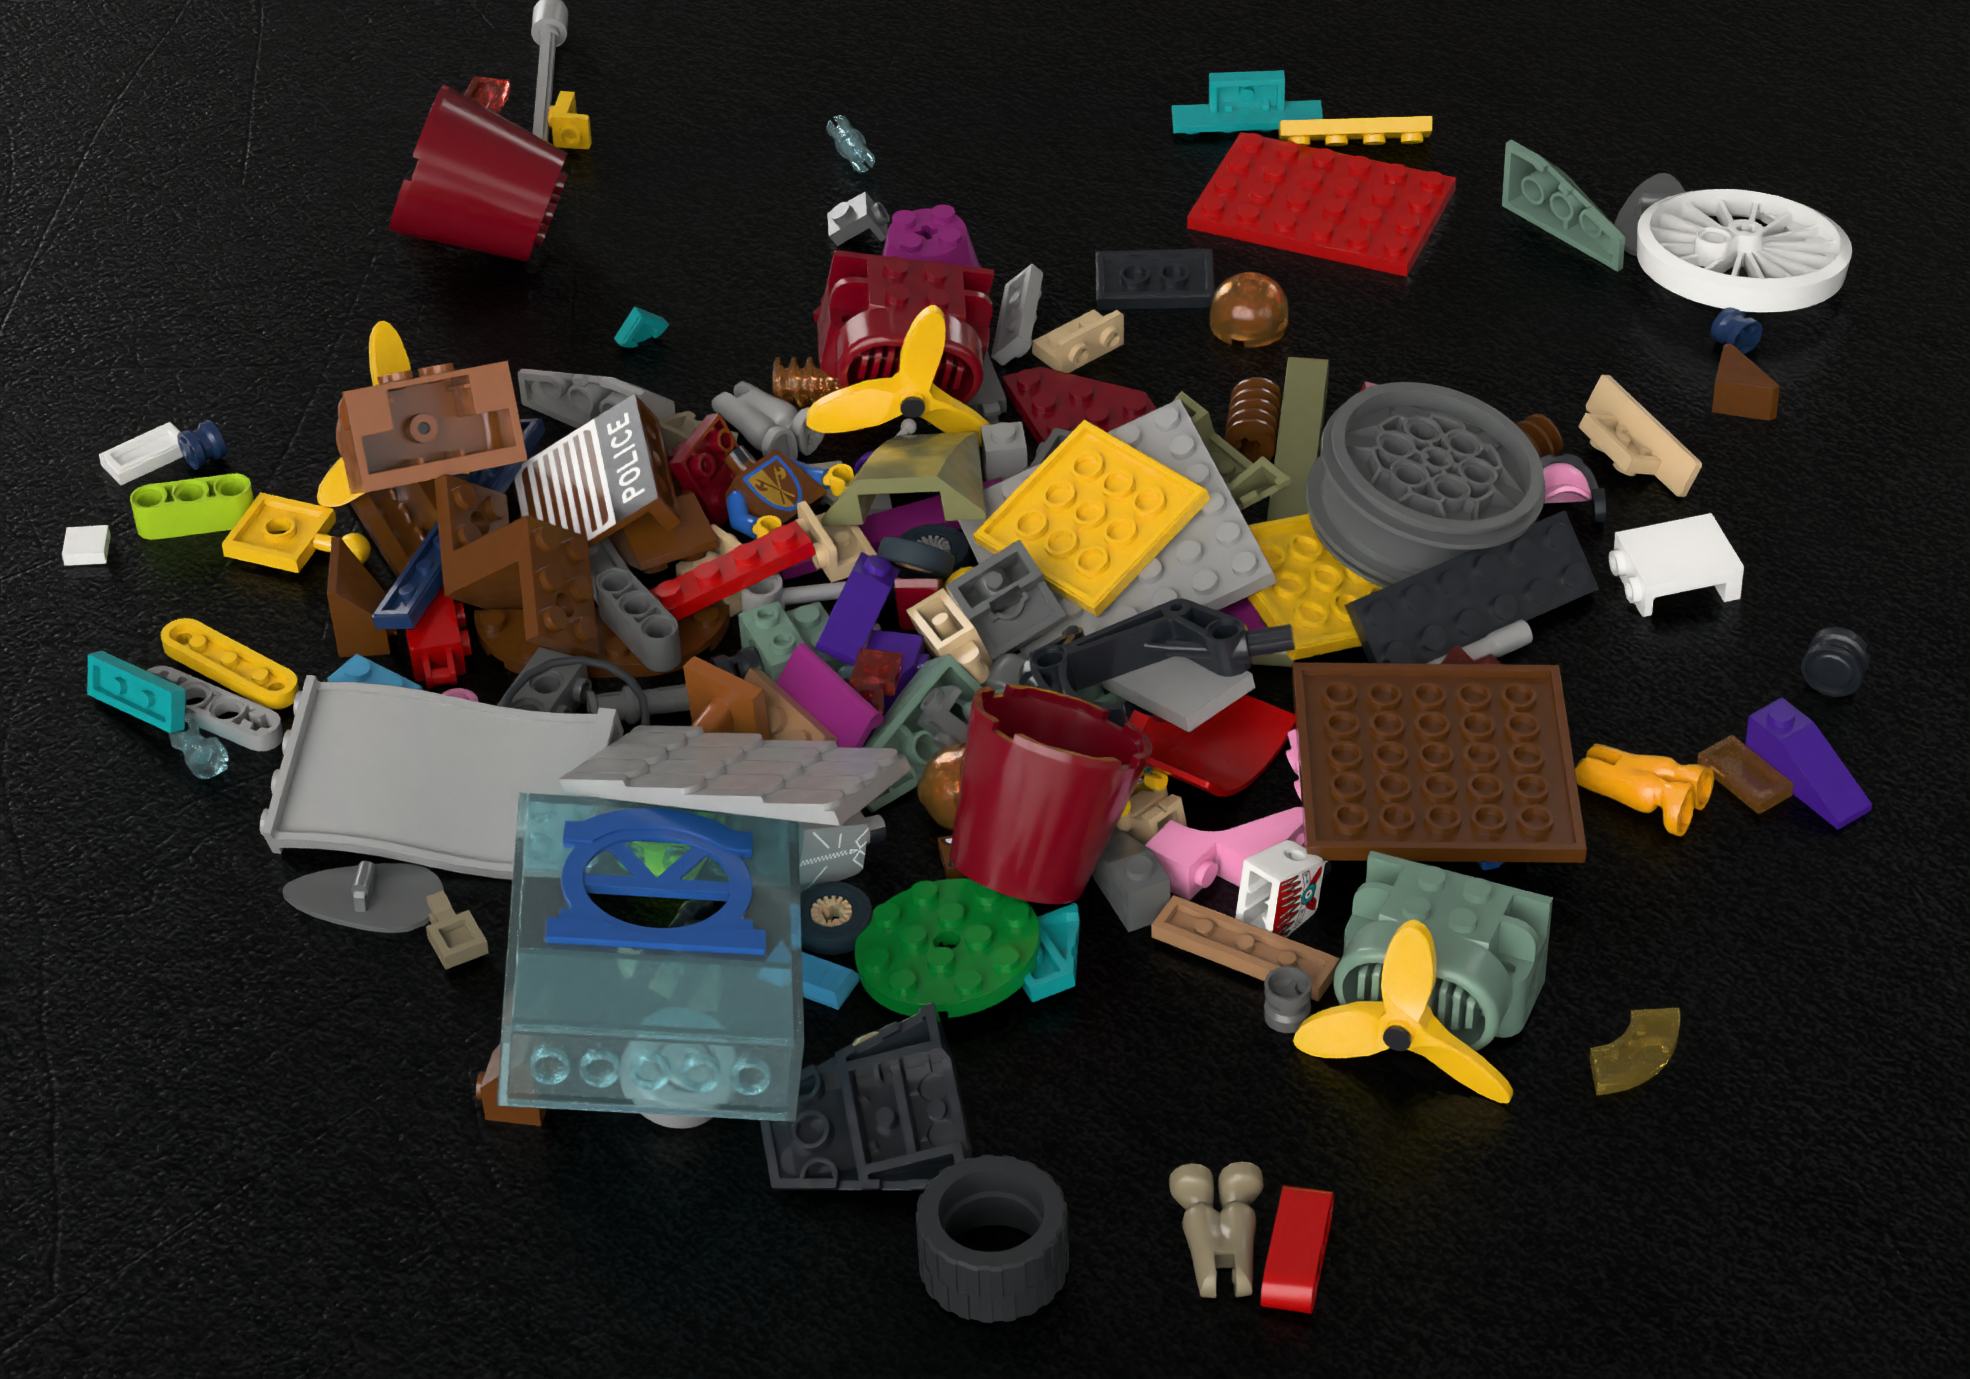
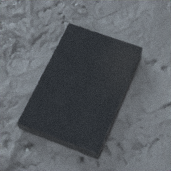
(1154, 279)

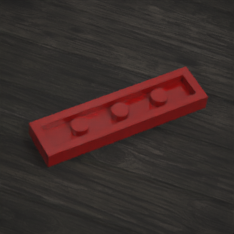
(734, 570)

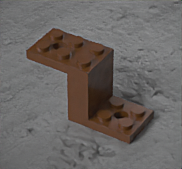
(516, 566)

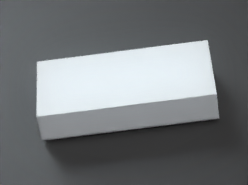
(142, 454)

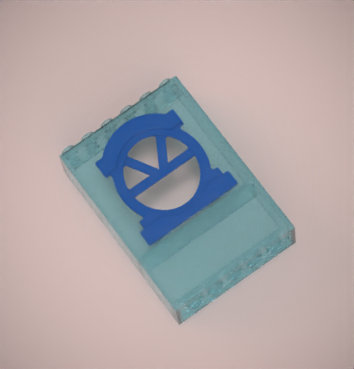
(645, 1014)

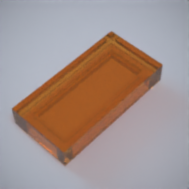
(1746, 774)

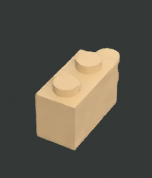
(950, 632)

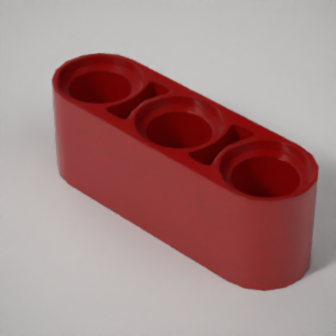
(1297, 1249)

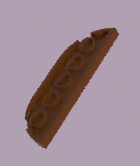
(505, 638)

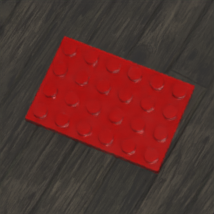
(1322, 203)

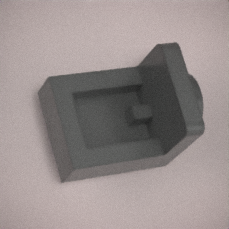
(856, 216)
(939, 721)

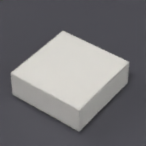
(86, 545)

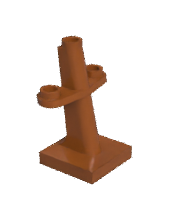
(724, 701)

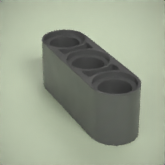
(638, 619)

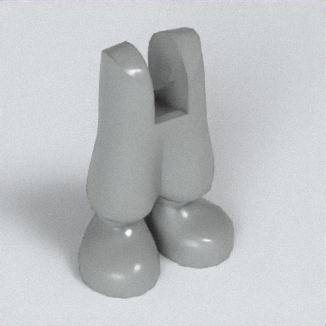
(767, 421)

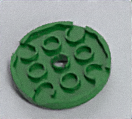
(907, 969)

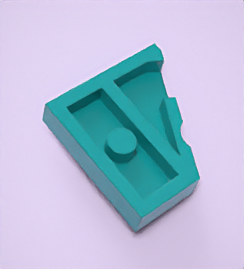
(1056, 954)

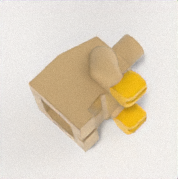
(1151, 811)

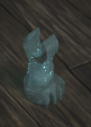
(202, 755)

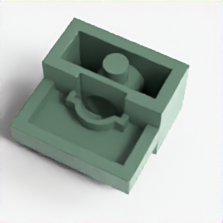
(780, 632)

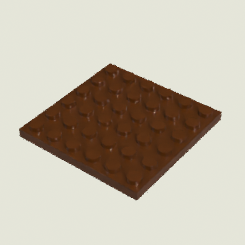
(1436, 762)

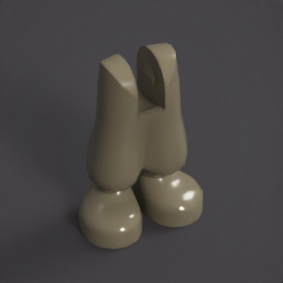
(1220, 1237)

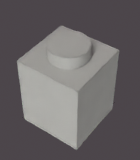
(1003, 450)

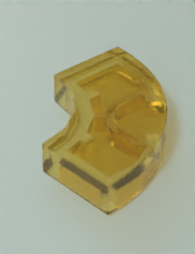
(1638, 1053)

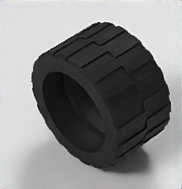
(999, 1282)

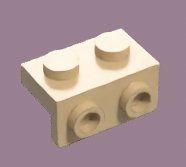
(835, 546)

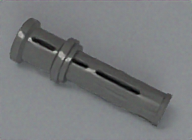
(660, 701)

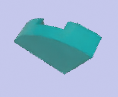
(639, 327)

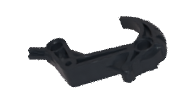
(1162, 632)

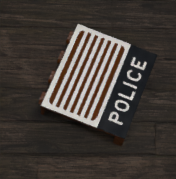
(602, 475)

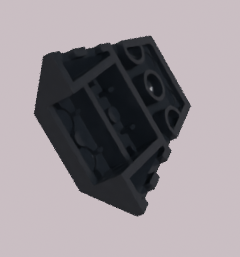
(874, 1115)

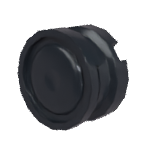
(1835, 662)

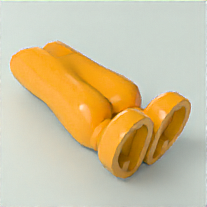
(1647, 782)

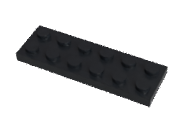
(1473, 595)

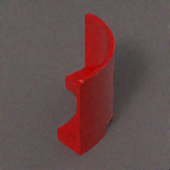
(1223, 751)

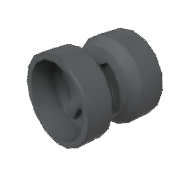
(1287, 998)

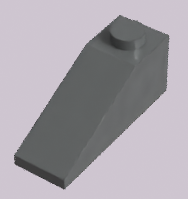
(1132, 880)

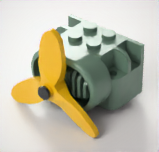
(1434, 970)

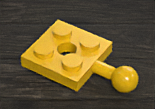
(260, 541)

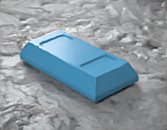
(827, 981)

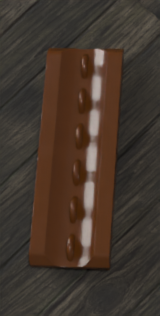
(398, 520)

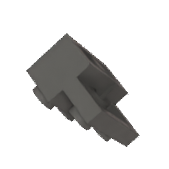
(1007, 600)

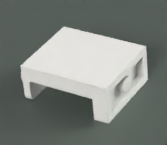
(1674, 560)

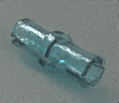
(850, 143)

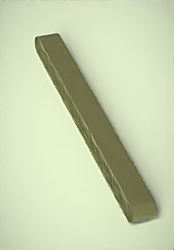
(1297, 449)

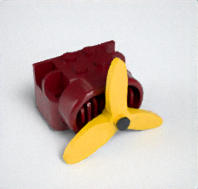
(902, 342)

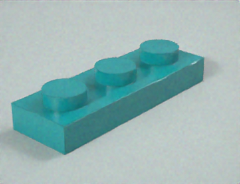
(136, 692)

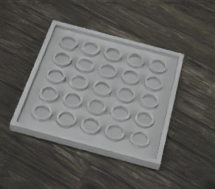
(1206, 562)

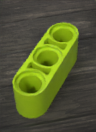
(191, 506)

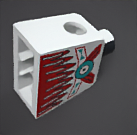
(1280, 887)

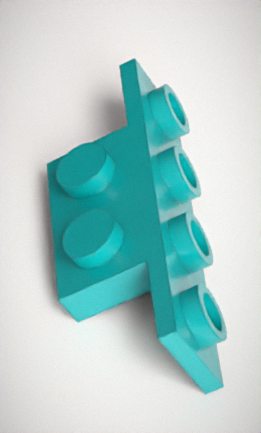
(1242, 104)

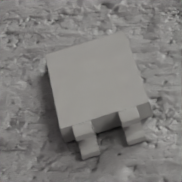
(1180, 690)

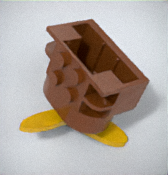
(420, 426)

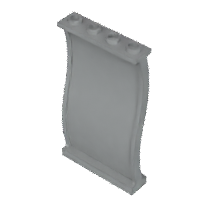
(419, 773)

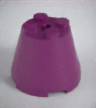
(930, 236)

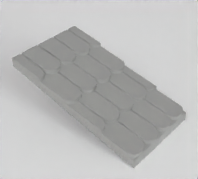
(738, 774)

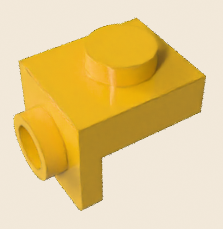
(567, 126)

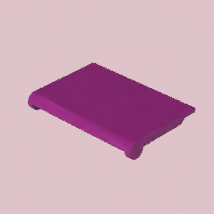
(829, 698)

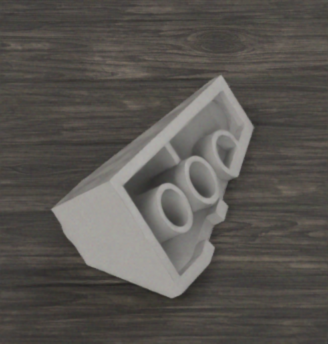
(582, 397)

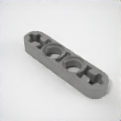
(253, 726)

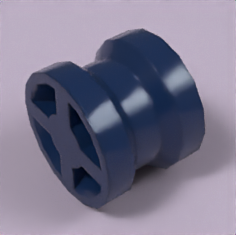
(1735, 328)
(202, 444)

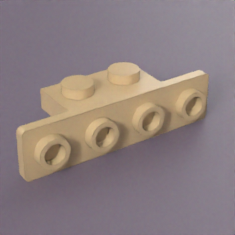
(1636, 438)

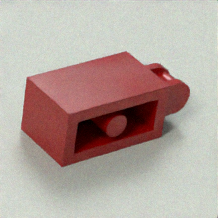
(437, 644)

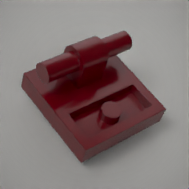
(701, 466)

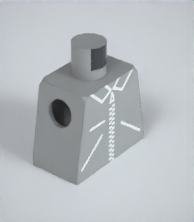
(836, 851)

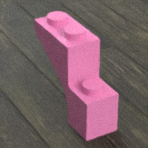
(1197, 856)

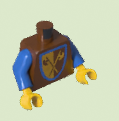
(769, 489)

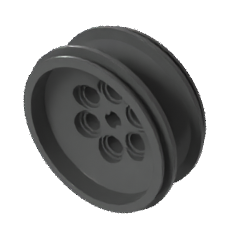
(1420, 479)

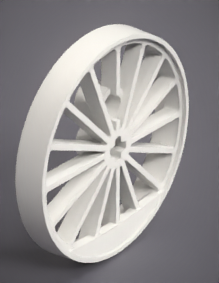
(1788, 263)

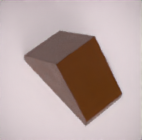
(1743, 388)

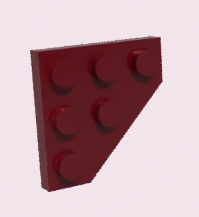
(1063, 400)

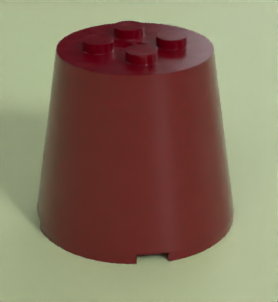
(479, 181)
(1041, 791)

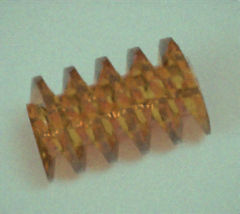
(801, 382)

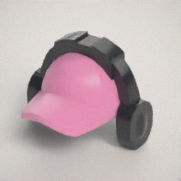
(1572, 481)

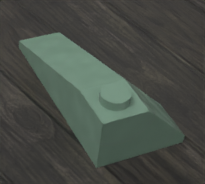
(1557, 205)
(900, 726)

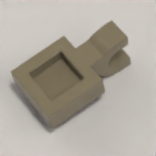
(452, 935)

